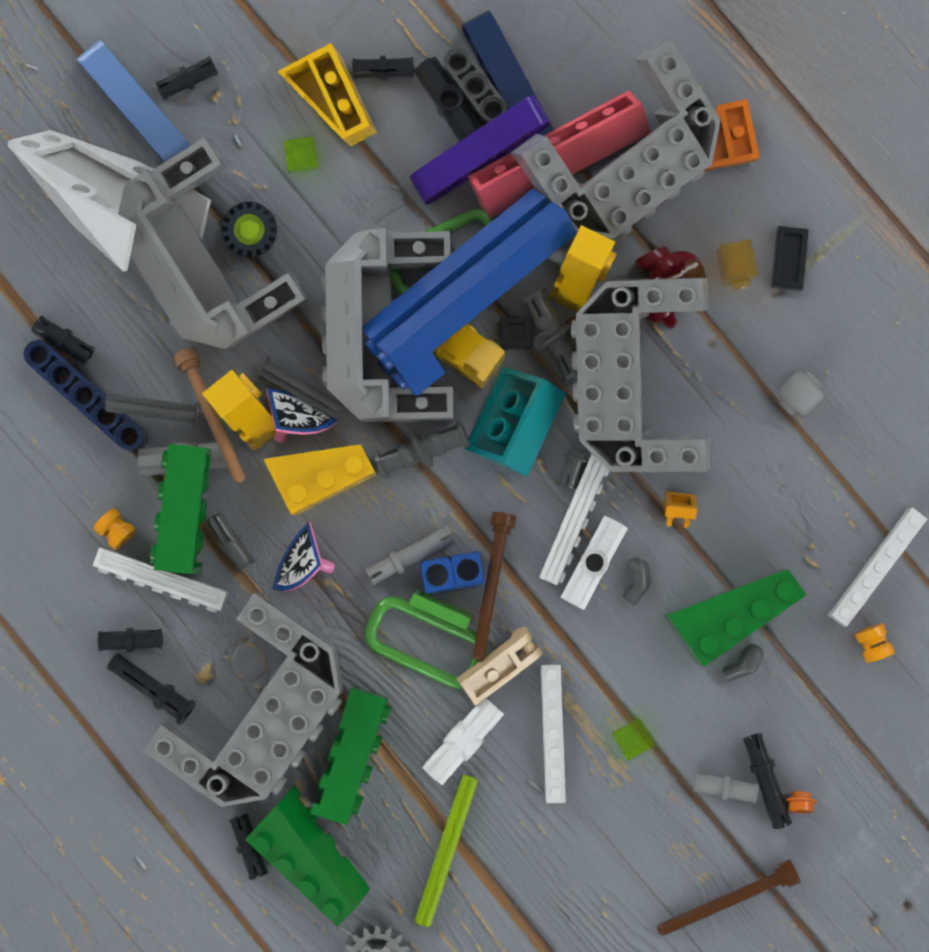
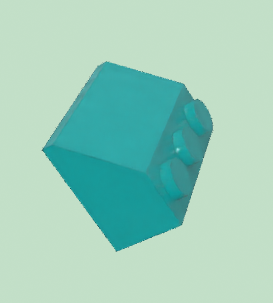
(515, 420)

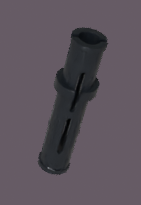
(767, 781)

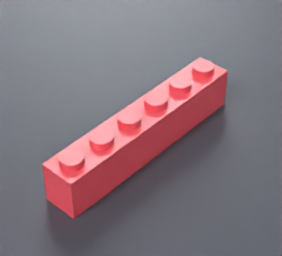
(577, 143)

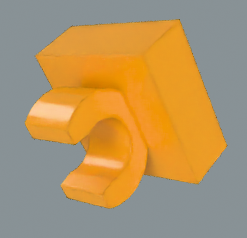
(680, 506)

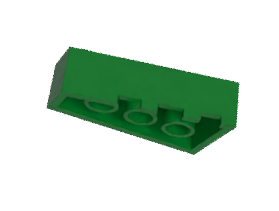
(181, 509)
(727, 618)
(350, 756)
(309, 858)

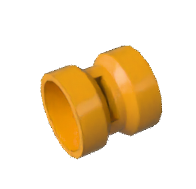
(114, 529)
(871, 636)

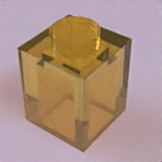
(737, 264)

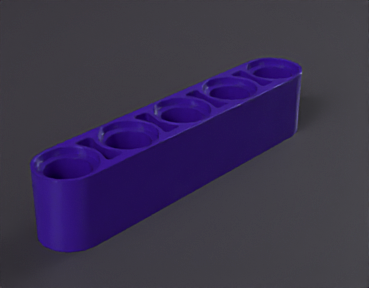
(480, 149)

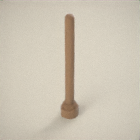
(188, 362)

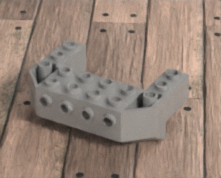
(647, 171)
(179, 265)
(356, 291)
(611, 376)
(274, 727)

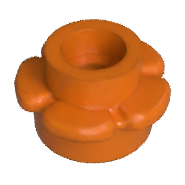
(801, 802)

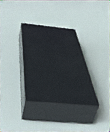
(789, 258)

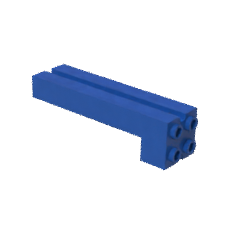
(462, 288)

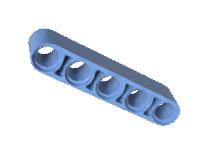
(132, 101)

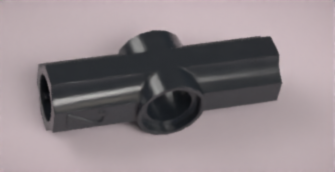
(439, 86)

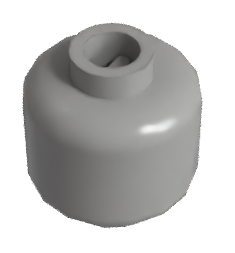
(801, 393)

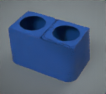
(453, 578)

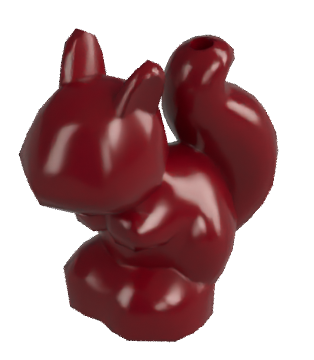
(659, 265)

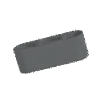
(471, 75)

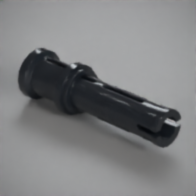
(163, 696)

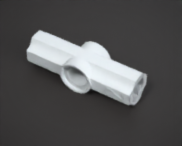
(604, 544)
(462, 741)

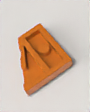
(736, 136)

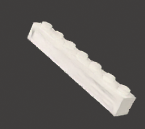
(574, 521)
(877, 567)
(160, 581)
(553, 733)

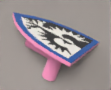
(295, 416)
(300, 562)

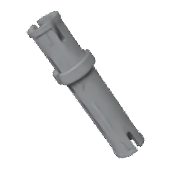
(409, 555)

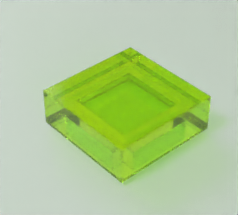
(300, 154)
(633, 739)

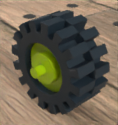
(249, 229)

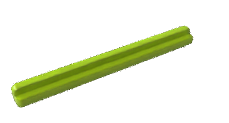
(446, 850)

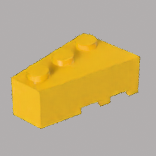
(330, 91)
(583, 266)
(471, 355)
(239, 406)
(318, 475)

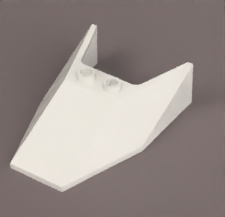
(89, 188)

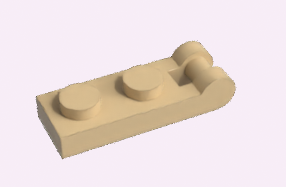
(499, 666)

